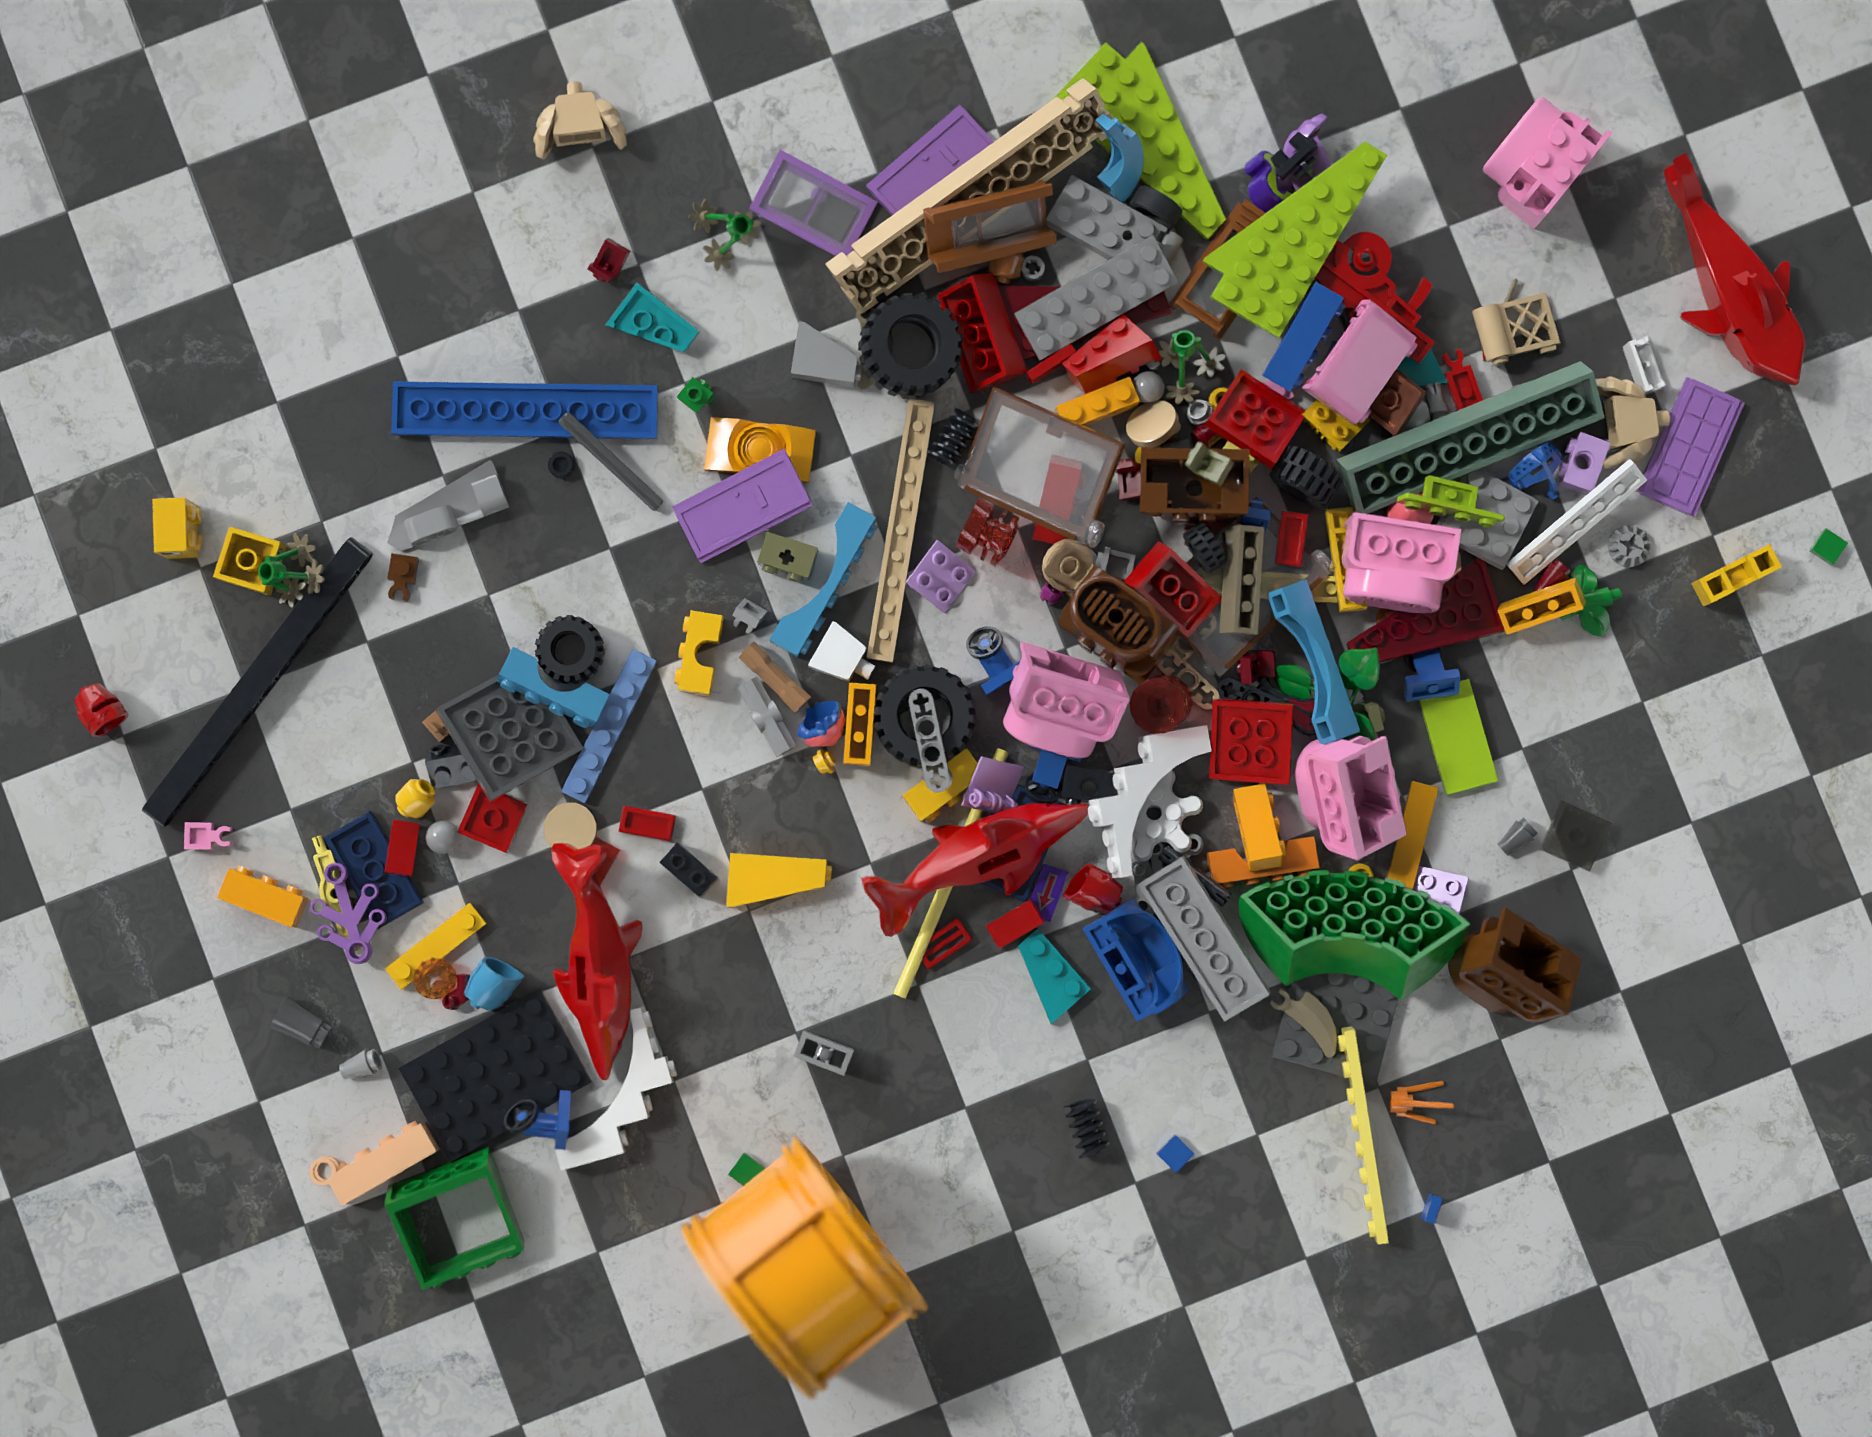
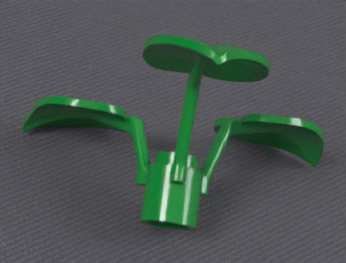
(1357, 671)

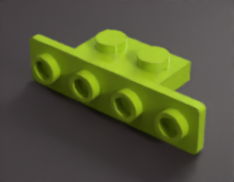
(1450, 498)

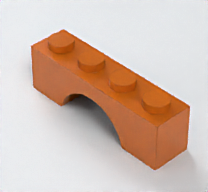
(1228, 866)

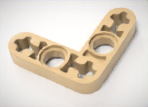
(1180, 657)

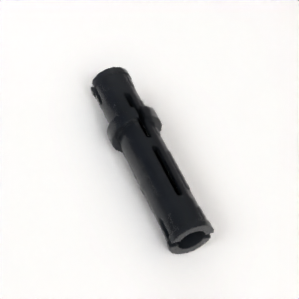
(1214, 890)

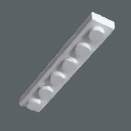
(1576, 521)

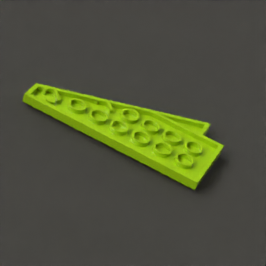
(1140, 101)
(1282, 251)

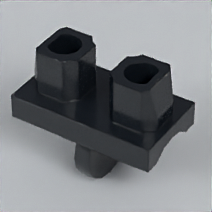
(1287, 165)

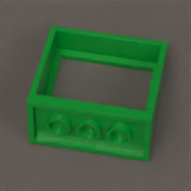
(436, 1182)

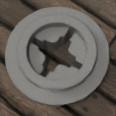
(1618, 550)

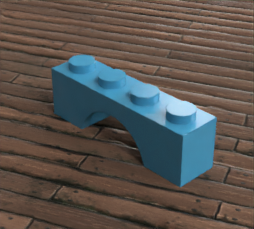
(522, 675)

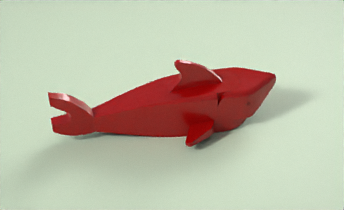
(1739, 290)

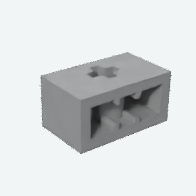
(823, 1052)

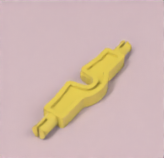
(322, 860)

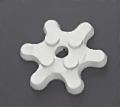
(1168, 826)

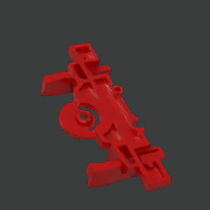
(1378, 288)

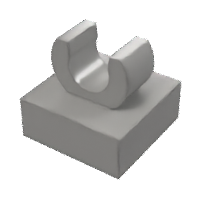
(749, 614)

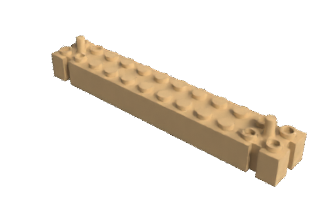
(1021, 157)

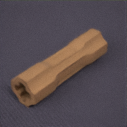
(774, 677)

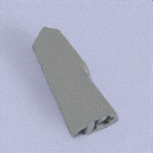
(456, 504)

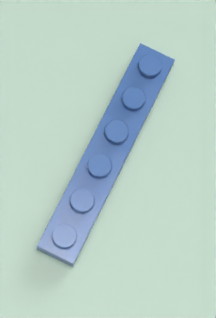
(609, 726)

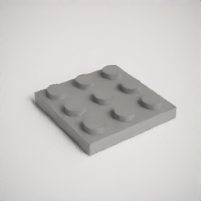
(1493, 495)

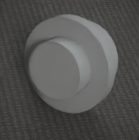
(1199, 412)

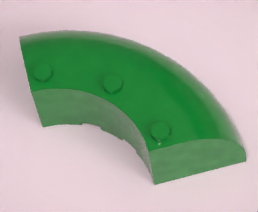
(1351, 928)

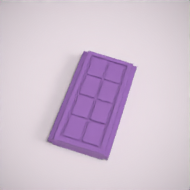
(929, 160)
(1690, 447)
(742, 506)

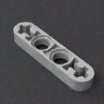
(926, 741)

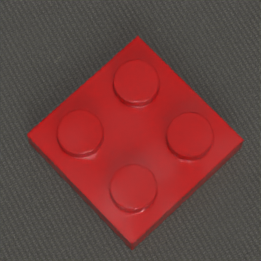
(494, 821)

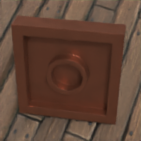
(1396, 402)

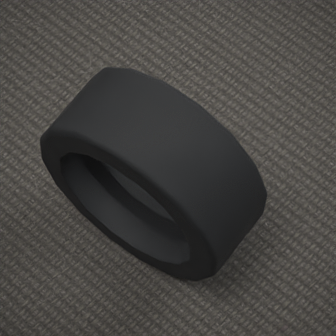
(1156, 206)

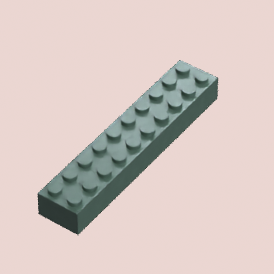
(1471, 437)

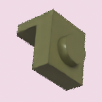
(1208, 464)
(1371, 711)

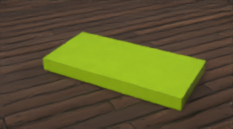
(1458, 740)

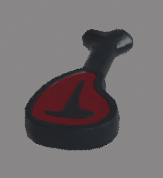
(1302, 708)

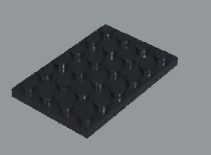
(489, 1068)

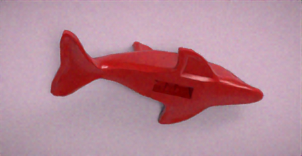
(991, 848)
(599, 965)

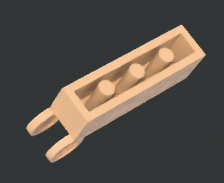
(377, 1165)

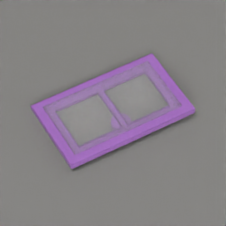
(812, 205)

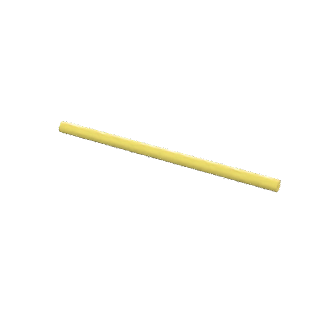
(933, 914)

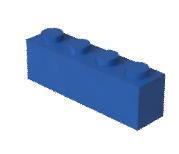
(1303, 336)

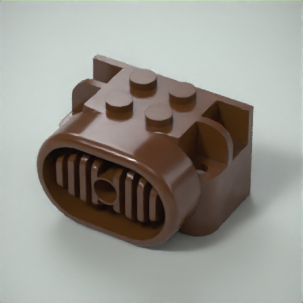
(1168, 478)
(1131, 645)
(1516, 969)

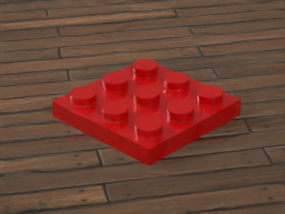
(1256, 418)
(1251, 741)

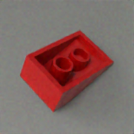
(1173, 588)

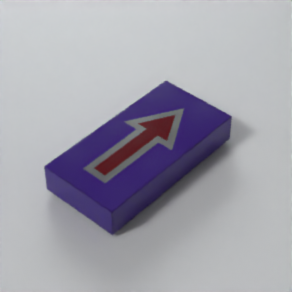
(1048, 890)

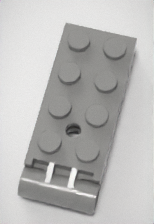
(1101, 221)

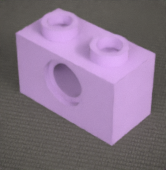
(1594, 452)

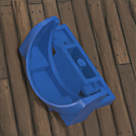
(1139, 957)

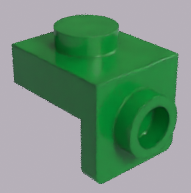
(696, 394)

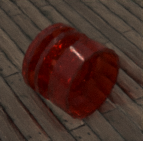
(987, 532)
(1146, 707)

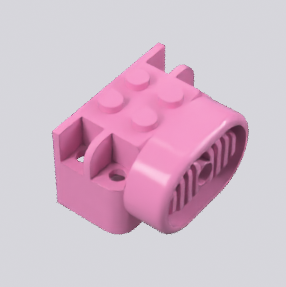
(1542, 159)
(1397, 562)
(1063, 702)
(1350, 795)

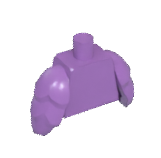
(1309, 129)

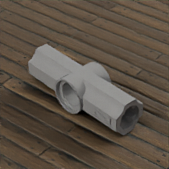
(767, 716)

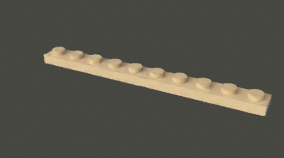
(900, 530)

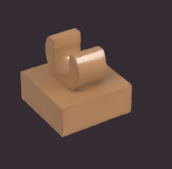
(436, 727)

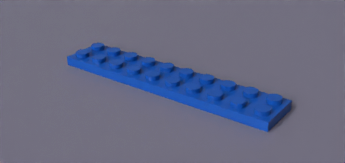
(523, 409)

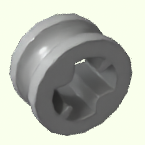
(1040, 265)

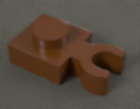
(402, 571)

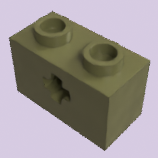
(776, 546)

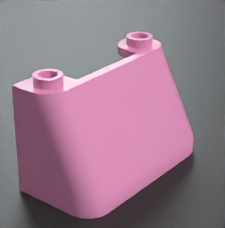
(1361, 363)

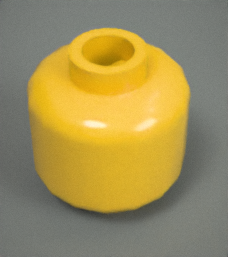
(415, 798)

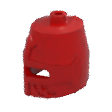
(99, 709)
(1094, 890)

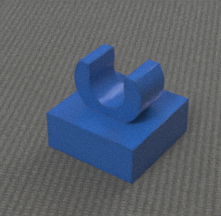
(1256, 515)

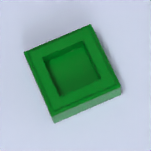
(1828, 546)
(746, 1169)

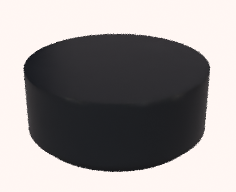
(561, 465)

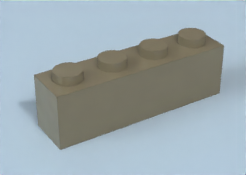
(1241, 580)

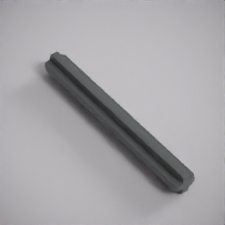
(610, 461)

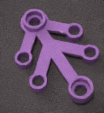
(349, 918)

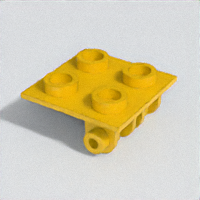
(1331, 425)

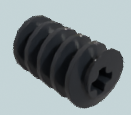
(954, 438)
(1087, 1127)

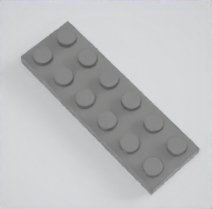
(1096, 297)
(1204, 938)

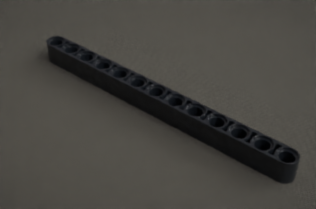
(256, 683)

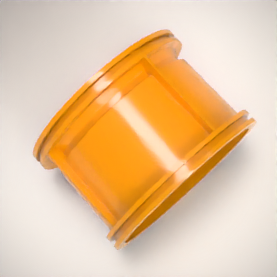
(803, 1269)

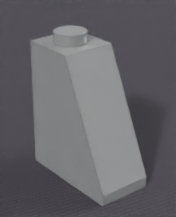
(822, 359)

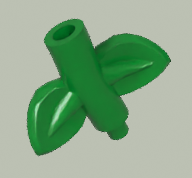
(1594, 616)

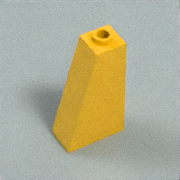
(769, 877)

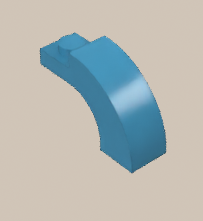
(1126, 158)

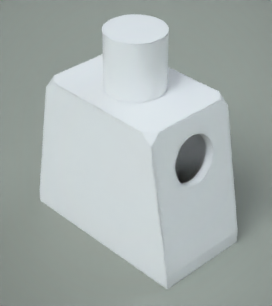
(841, 655)

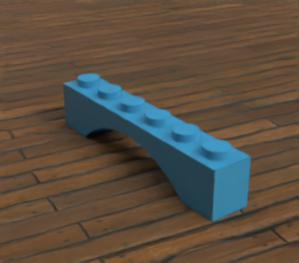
(796, 628)
(1332, 711)

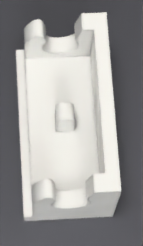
(1644, 365)

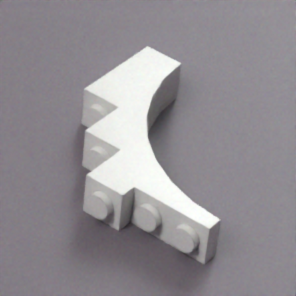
(1134, 783)
(631, 1105)

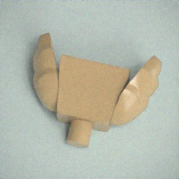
(577, 120)
(1630, 420)

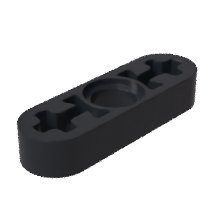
(1249, 689)

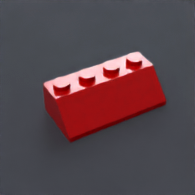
(989, 342)

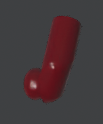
(457, 996)

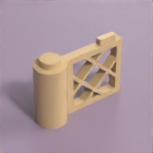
(1496, 332)

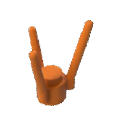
(1402, 1102)

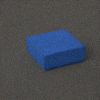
(1175, 1153)
(1431, 1208)

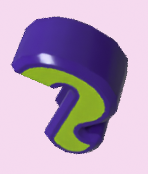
(1264, 184)

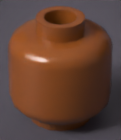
(1006, 267)

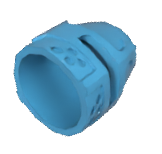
(492, 983)

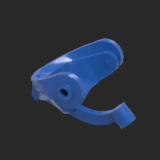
(1521, 476)

